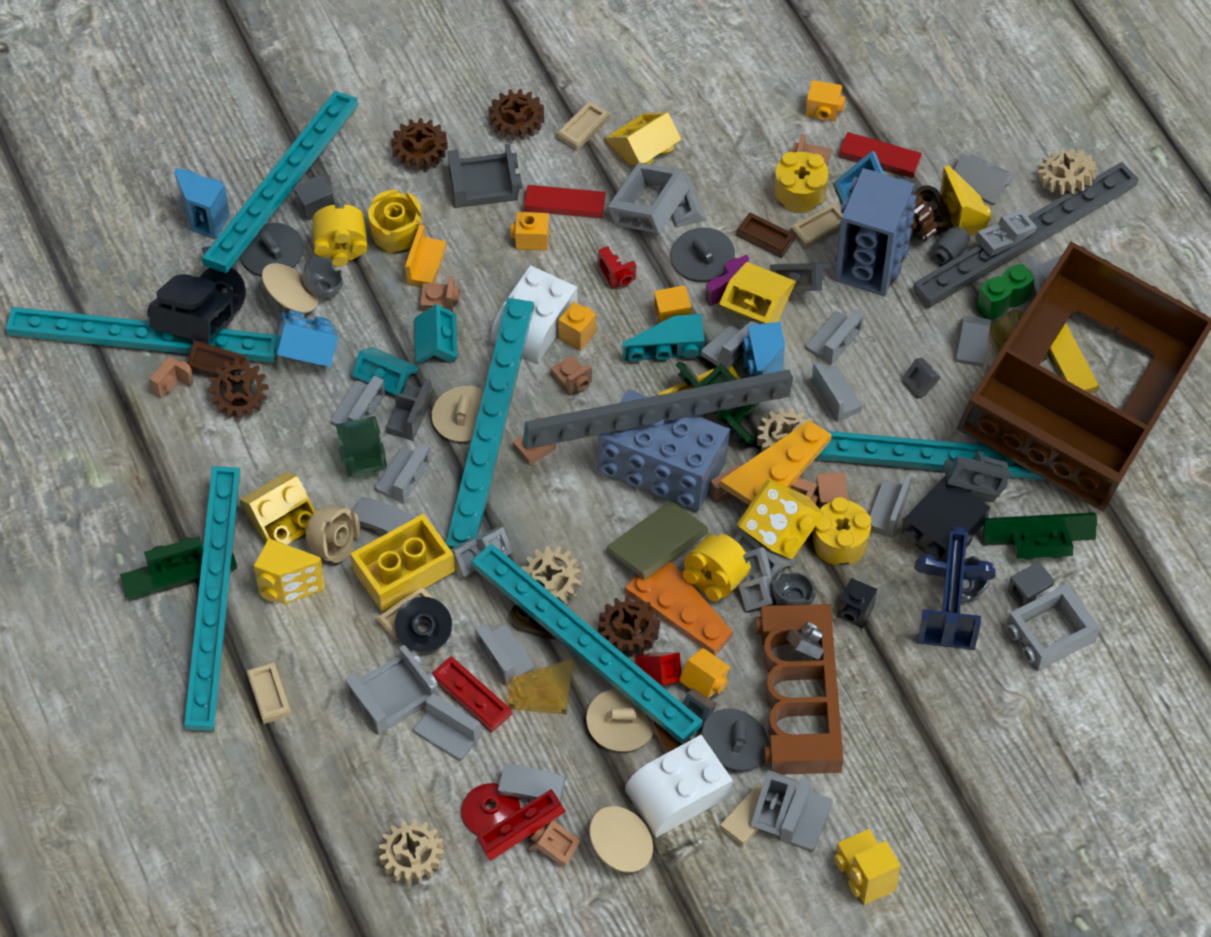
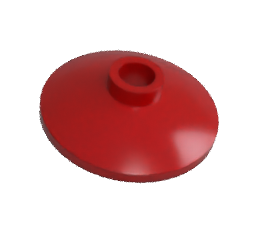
(478, 817)

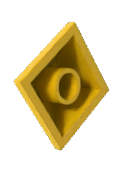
(963, 203)

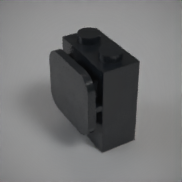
(190, 308)
(941, 509)

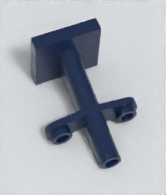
(948, 626)

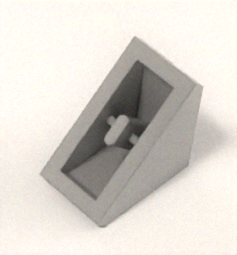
(973, 340)
(773, 802)

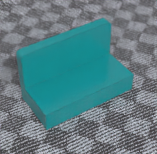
(436, 334)
(385, 366)

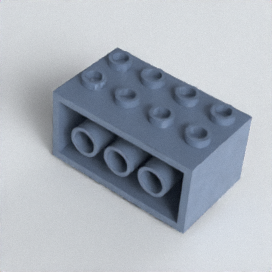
(874, 231)
(667, 457)

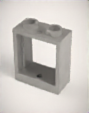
(644, 217)
(1075, 613)

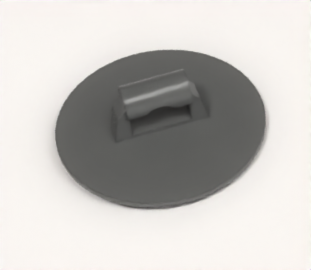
(273, 245)
(702, 253)
(735, 738)

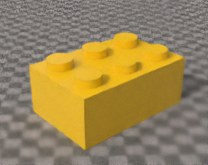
(402, 562)

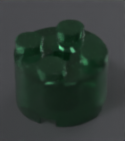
(361, 446)

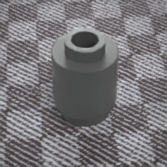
(951, 245)

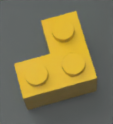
(869, 866)

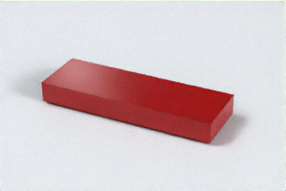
(890, 156)
(564, 201)
(471, 694)
(521, 824)

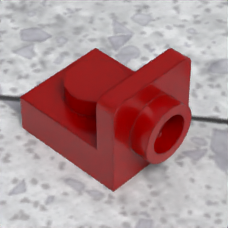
(612, 269)

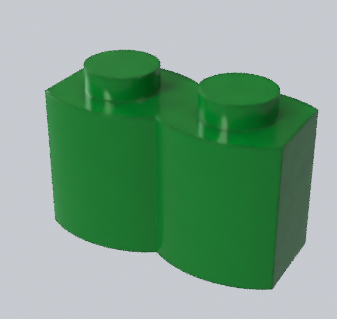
(1005, 291)

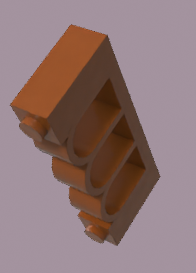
(801, 751)

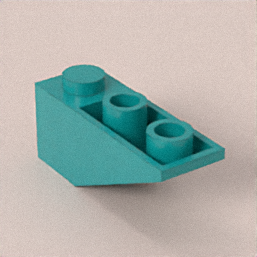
(672, 338)

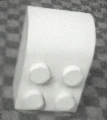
(551, 300)
(679, 786)

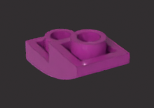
(716, 287)

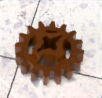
(516, 114)
(419, 144)
(923, 222)
(229, 397)
(635, 616)

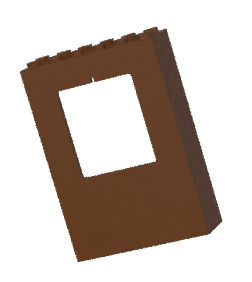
(1059, 426)

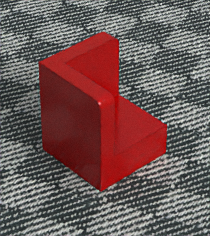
(661, 666)

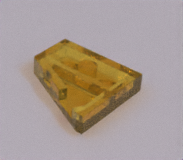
(543, 689)

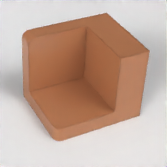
(831, 487)

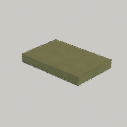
(657, 539)

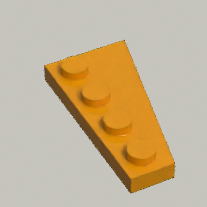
(780, 462)

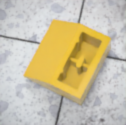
(757, 294)
(279, 509)

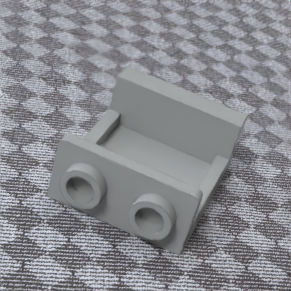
(392, 690)

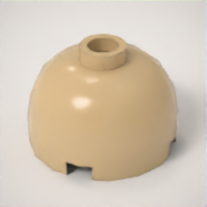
(332, 532)

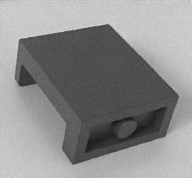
(484, 178)

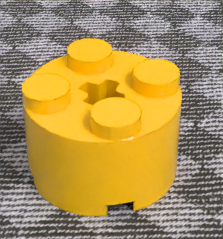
(801, 181)
(394, 220)
(339, 233)
(842, 532)
(716, 566)

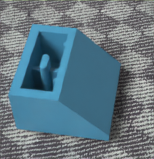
(203, 202)
(306, 338)
(763, 349)

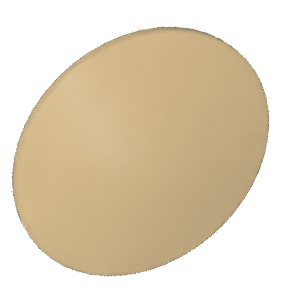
(287, 288)
(457, 412)
(617, 722)
(621, 839)

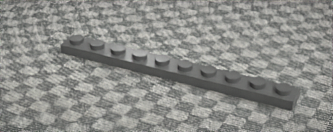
(1048, 220)
(657, 408)

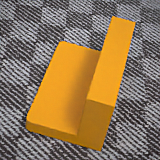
(424, 259)

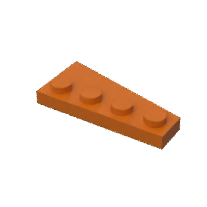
(681, 607)

